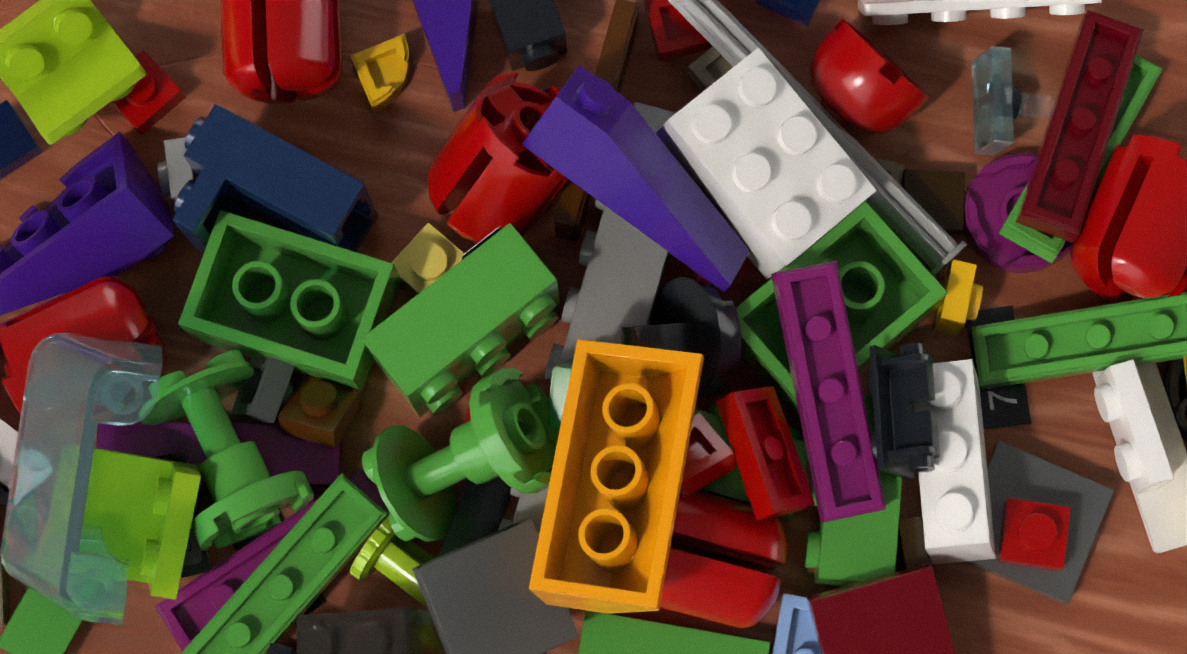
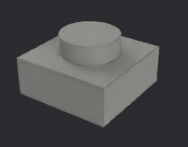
(175, 170)

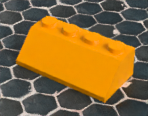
(616, 478)

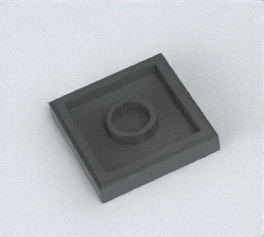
(1030, 478)
(484, 597)

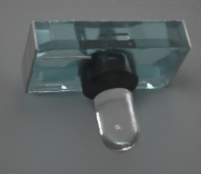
(999, 102)

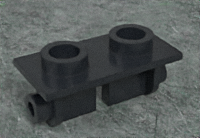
(903, 438)

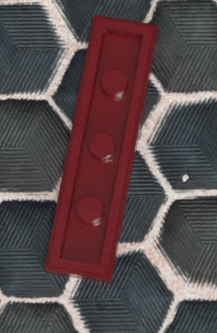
(1079, 126)

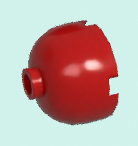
(861, 83)

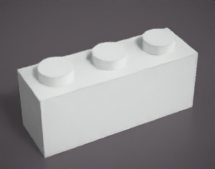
(957, 490)

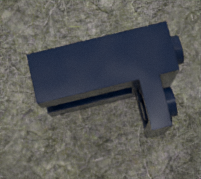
(260, 173)

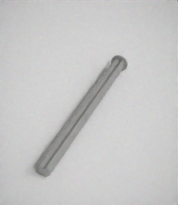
(890, 199)

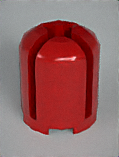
(281, 48)
(486, 168)
(1136, 224)
(97, 309)
(713, 587)

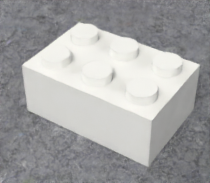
(765, 162)

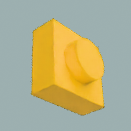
(962, 298)

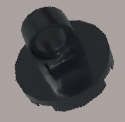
(693, 320)

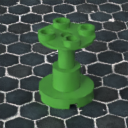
(502, 439)
(234, 471)

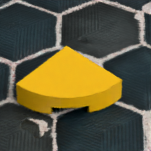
(383, 70)

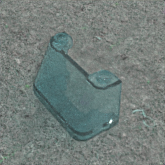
(67, 392)

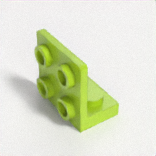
(65, 65)
(144, 514)

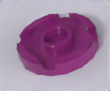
(987, 207)

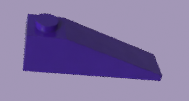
(622, 163)
(91, 230)

